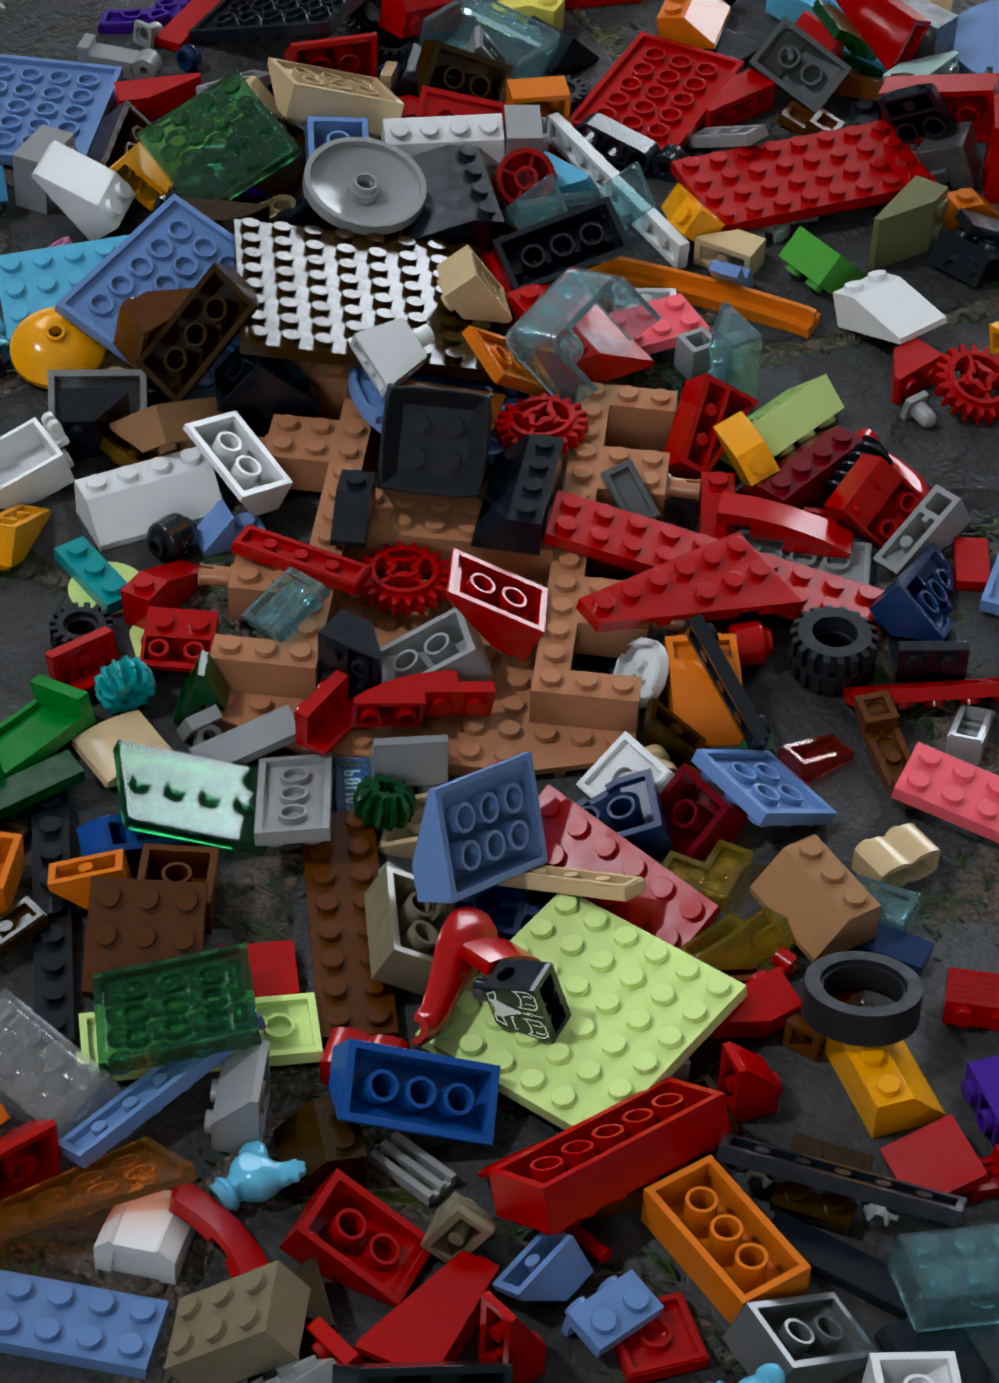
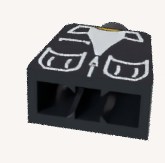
(525, 998)

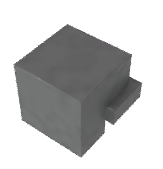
(953, 156)

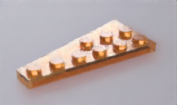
(77, 1193)

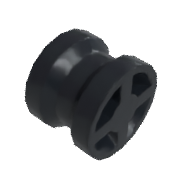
(667, 154)

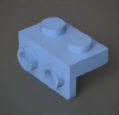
(612, 1313)

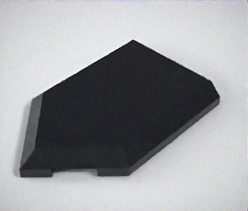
(902, 1338)

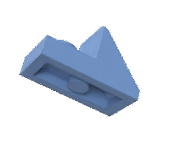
(221, 528)

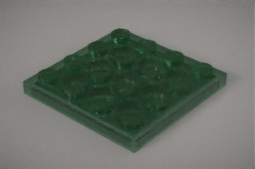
(219, 142)
(175, 1009)

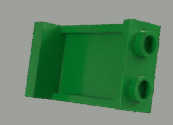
(43, 724)

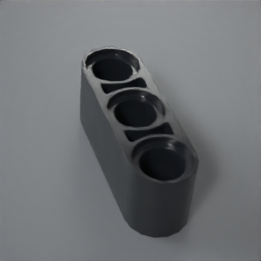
(631, 142)

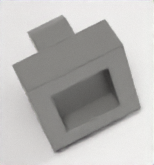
(200, 724)

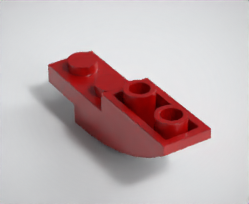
(411, 697)

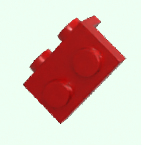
(81, 659)
(325, 715)

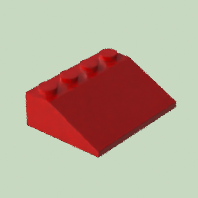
(606, 349)

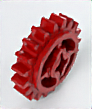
(972, 390)
(543, 416)
(403, 582)

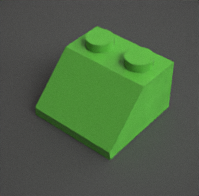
(818, 262)

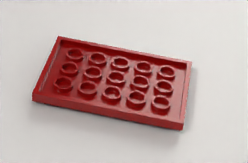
(660, 88)

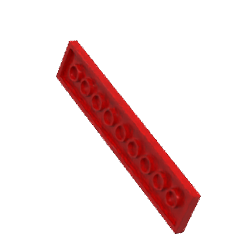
(643, 543)

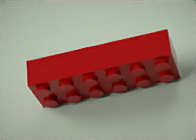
(609, 1155)

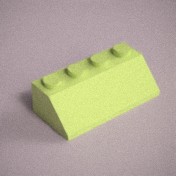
(795, 415)

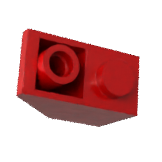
(911, 369)

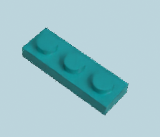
(91, 573)

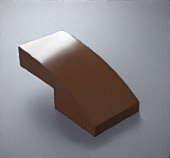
(806, 122)

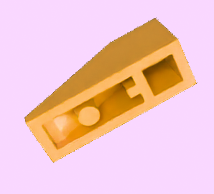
(689, 215)
(18, 532)

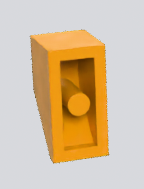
(745, 449)

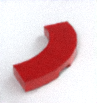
(218, 1226)

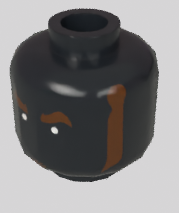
(172, 537)

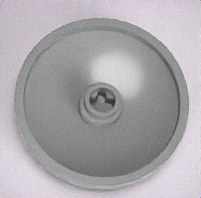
(364, 185)

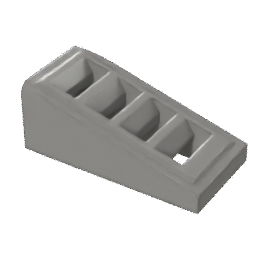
(969, 733)

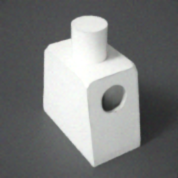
(391, 351)

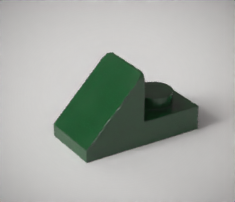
(203, 687)

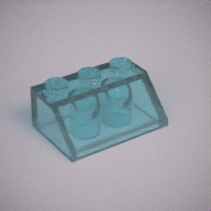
(735, 351)

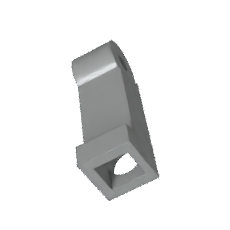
(135, 63)

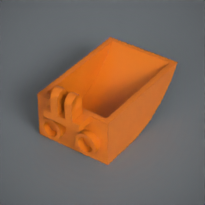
(694, 696)

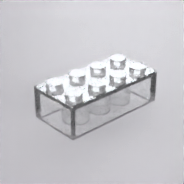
(46, 1072)

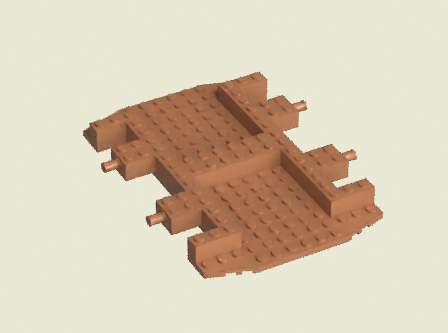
(538, 703)

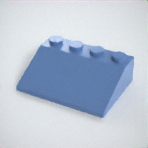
(479, 832)

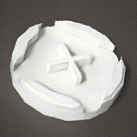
(647, 660)

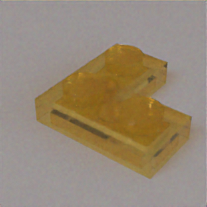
(719, 873)

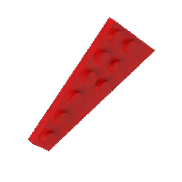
(708, 581)

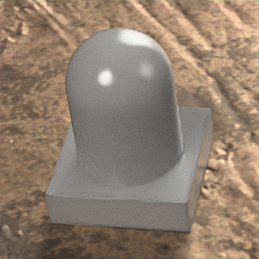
(145, 33)
(918, 409)

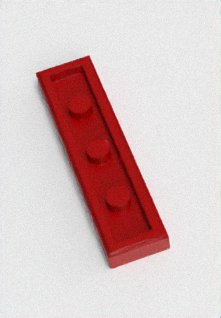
(315, 562)

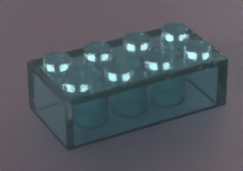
(948, 1276)

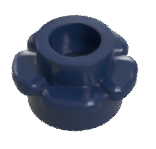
(188, 58)

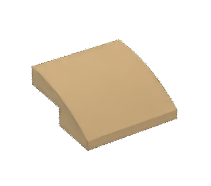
(98, 742)

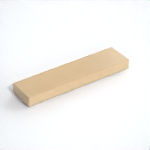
(579, 883)

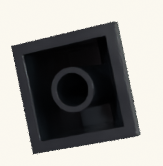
(264, 387)

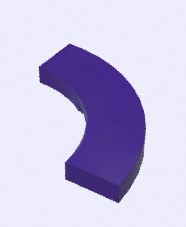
(123, 20)

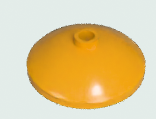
(37, 351)

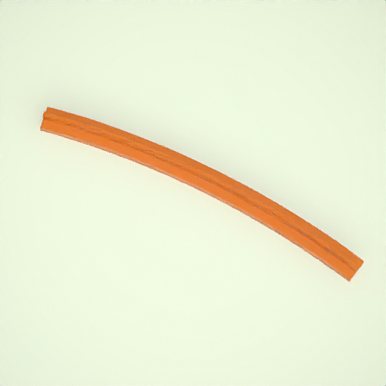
(712, 292)

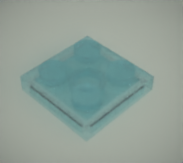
(285, 604)

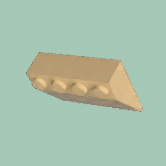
(325, 92)

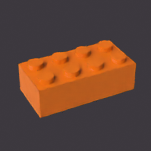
(722, 1238)

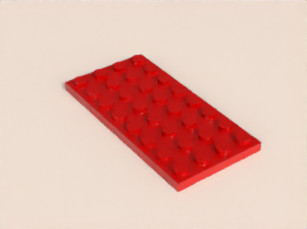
(801, 175)

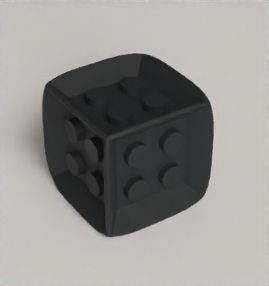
(435, 441)

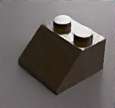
(323, 1144)

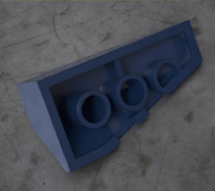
(918, 599)
(633, 811)

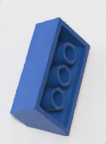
(414, 1091)

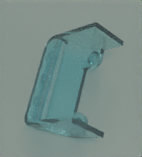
(522, 39)
(544, 200)
(545, 335)

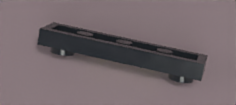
(705, 644)

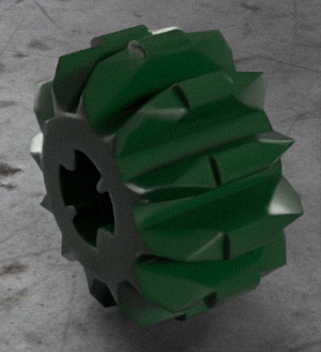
(384, 802)

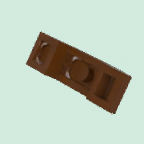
(882, 737)

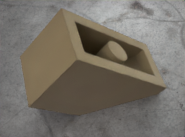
(457, 1227)

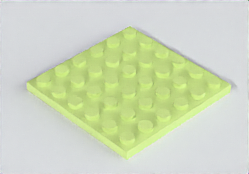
(632, 1019)

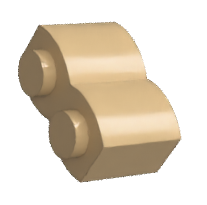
(896, 857)

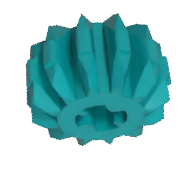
(124, 685)

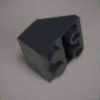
(351, 647)

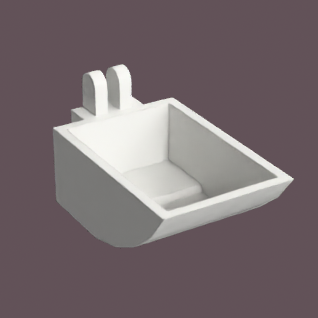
(33, 462)

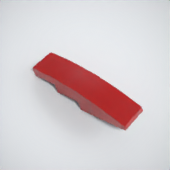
(797, 528)

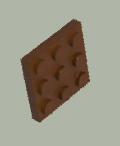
(141, 923)

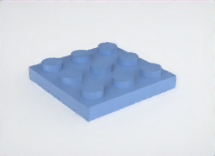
(763, 787)

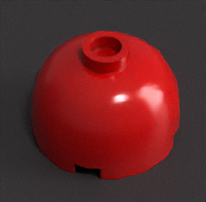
(521, 171)

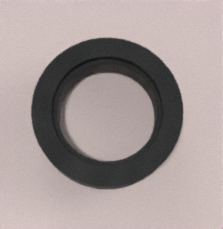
(862, 1024)

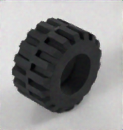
(832, 649)

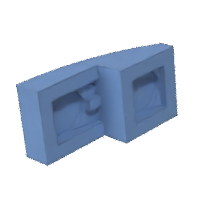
(731, 273)

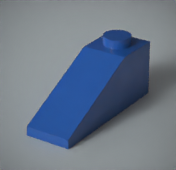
(108, 834)

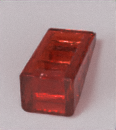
(811, 760)

